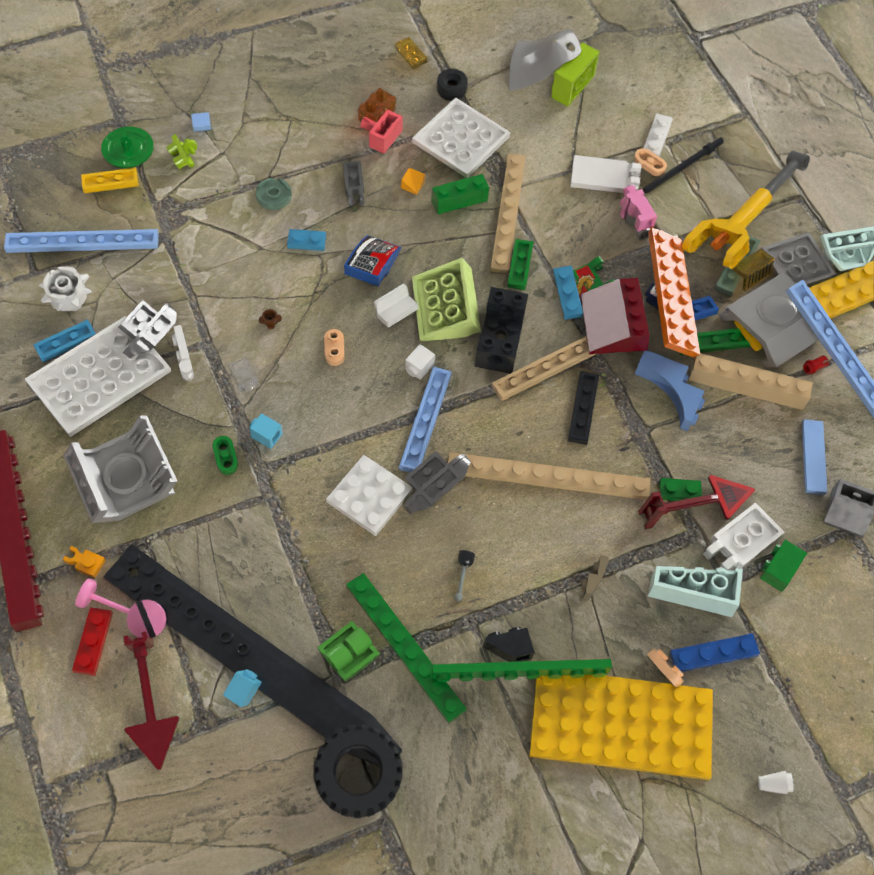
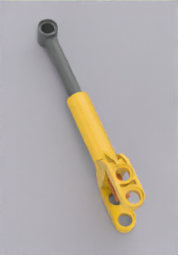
(733, 229)

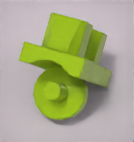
(184, 149)

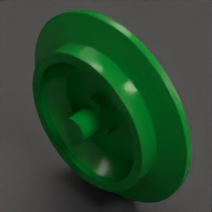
(127, 147)

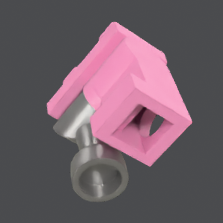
(637, 211)

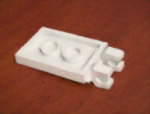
(604, 174)
(744, 538)

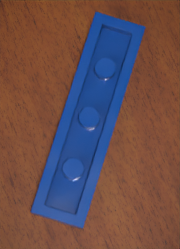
(715, 652)

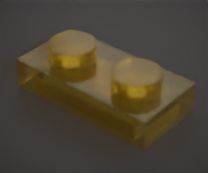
(411, 52)

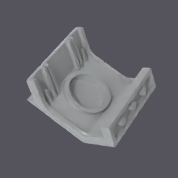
(772, 320)
(121, 473)

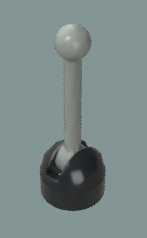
(465, 559)

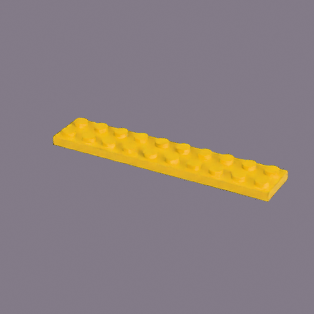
(836, 295)

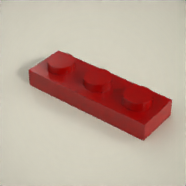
(92, 641)

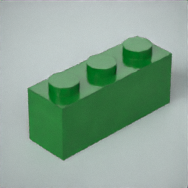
(460, 194)

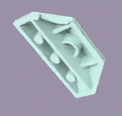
(849, 248)

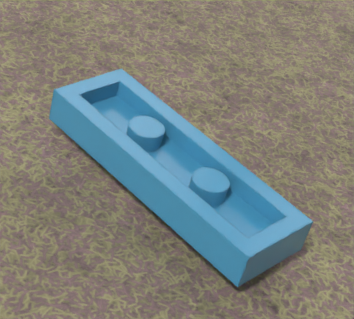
(568, 292)
(64, 341)

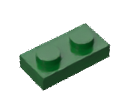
(679, 489)

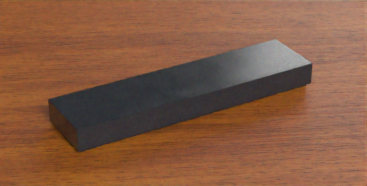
(583, 408)

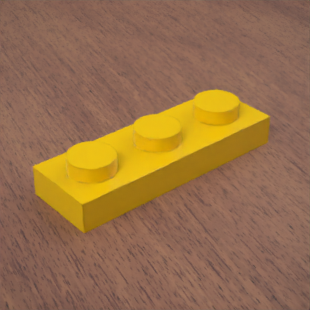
(109, 180)

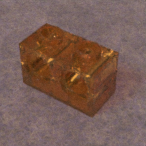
(377, 105)

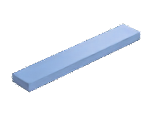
(425, 419)

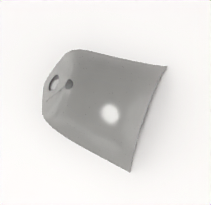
(540, 58)

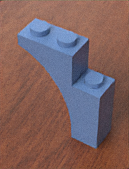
(672, 380)

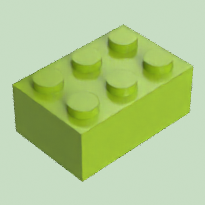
(574, 75)

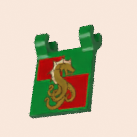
(587, 278)

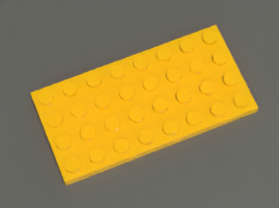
(624, 724)

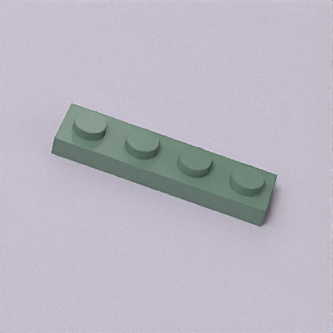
(729, 279)

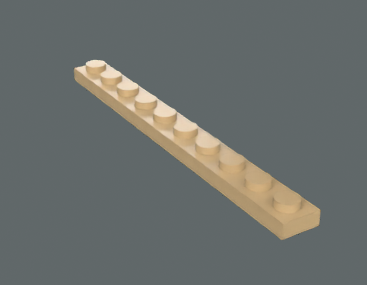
(557, 477)

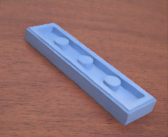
(814, 457)

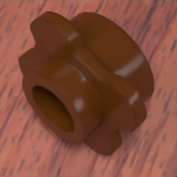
(270, 314)

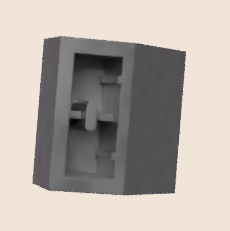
(850, 508)

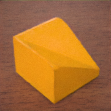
(413, 181)

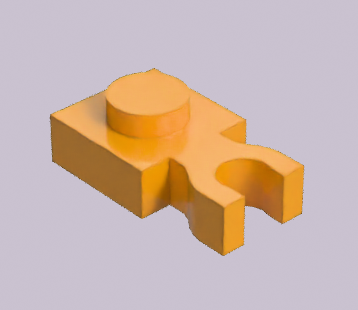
(86, 563)

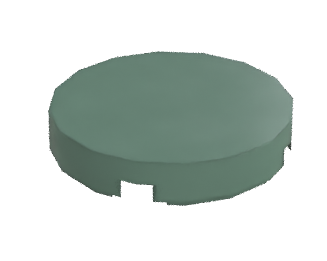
(273, 194)

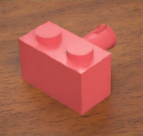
(384, 131)

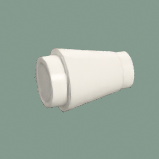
(776, 782)

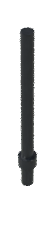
(707, 150)

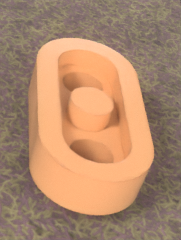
(650, 162)
(334, 345)
(672, 673)

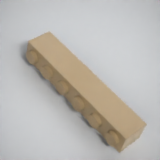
(751, 381)

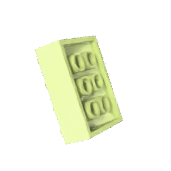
(446, 302)

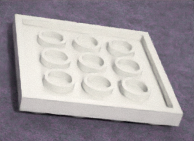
(461, 137)

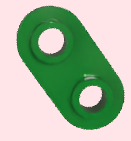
(225, 456)

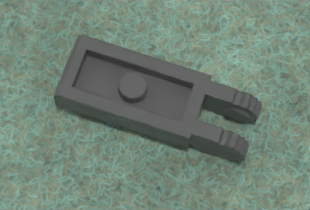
(353, 181)

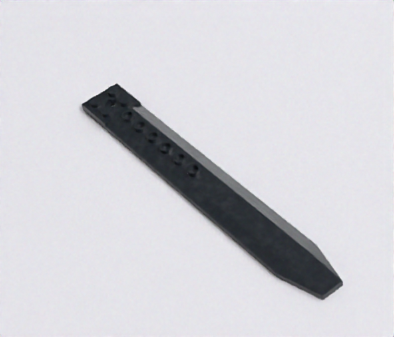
(241, 648)

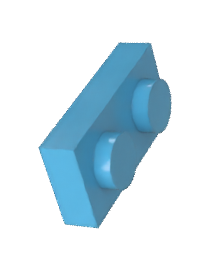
(306, 240)

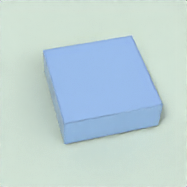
(201, 121)

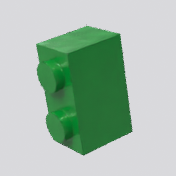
(783, 565)

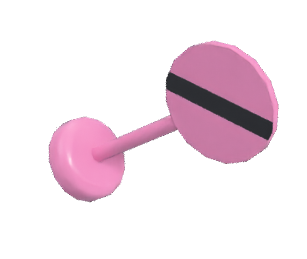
(141, 617)

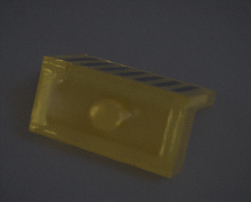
(755, 268)

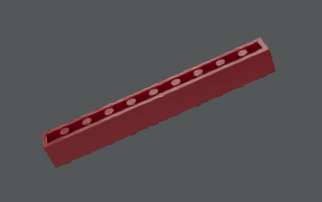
(15, 551)

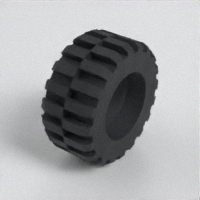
(325, 771)

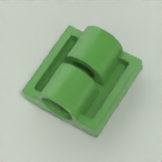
(348, 651)

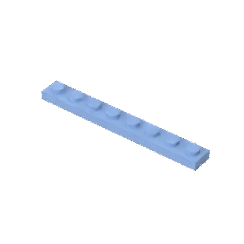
(81, 240)
(833, 343)

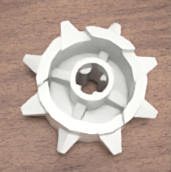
(65, 289)

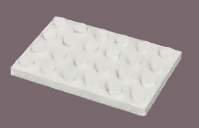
(95, 378)

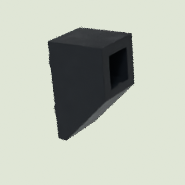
(510, 646)

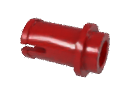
(812, 366)

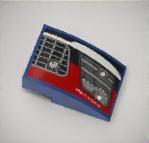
(371, 260)

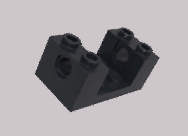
(503, 316)

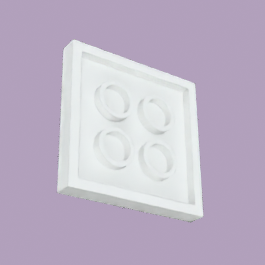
(369, 495)

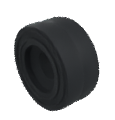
(452, 76)

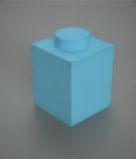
(265, 430)
(242, 687)

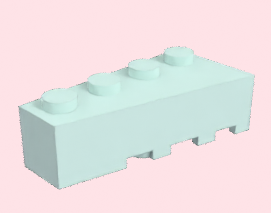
(698, 588)

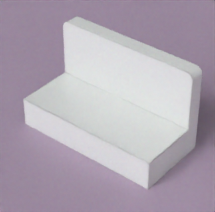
(395, 306)

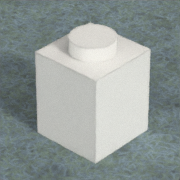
(419, 362)

